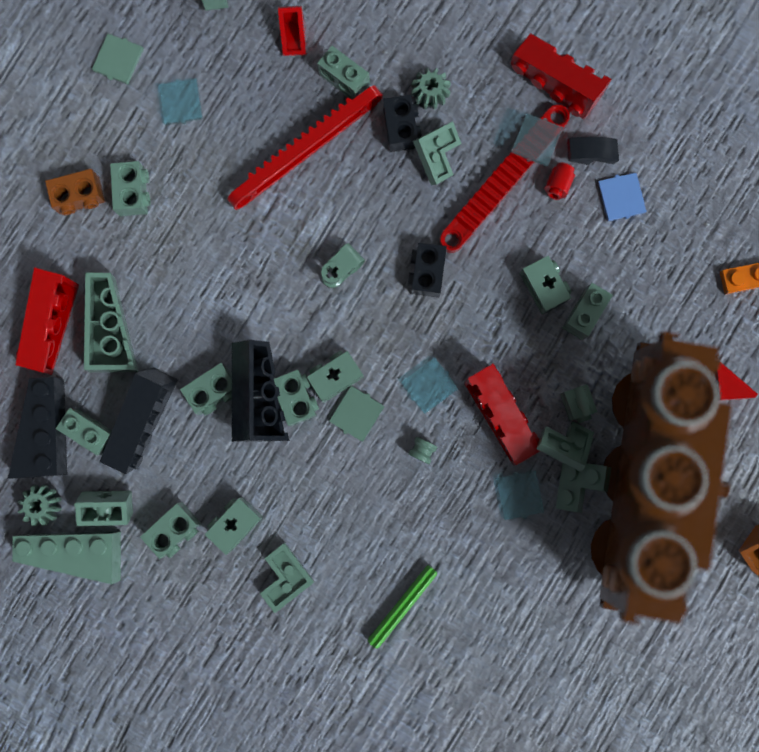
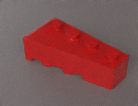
(559, 76)
(502, 414)

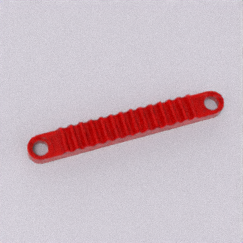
(304, 147)
(493, 191)

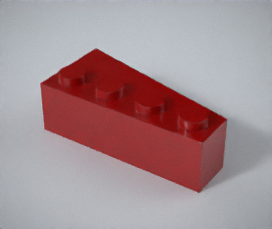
(45, 320)

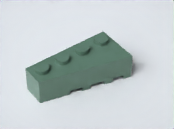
(106, 331)
(76, 554)

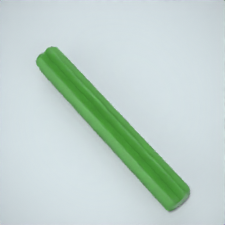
(402, 607)

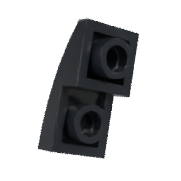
(592, 148)

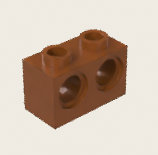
(75, 185)

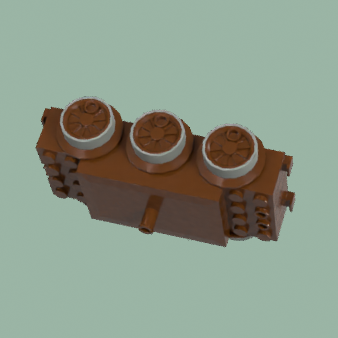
(663, 480)

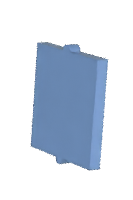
(622, 197)

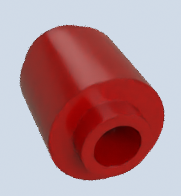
(560, 181)

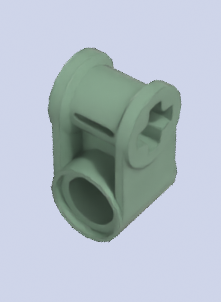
(344, 263)

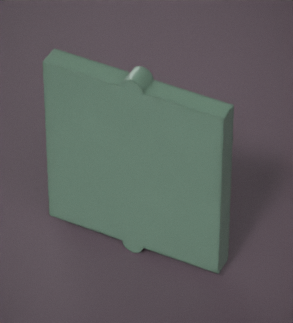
(117, 59)
(356, 413)

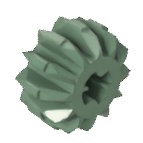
(424, 82)
(31, 505)

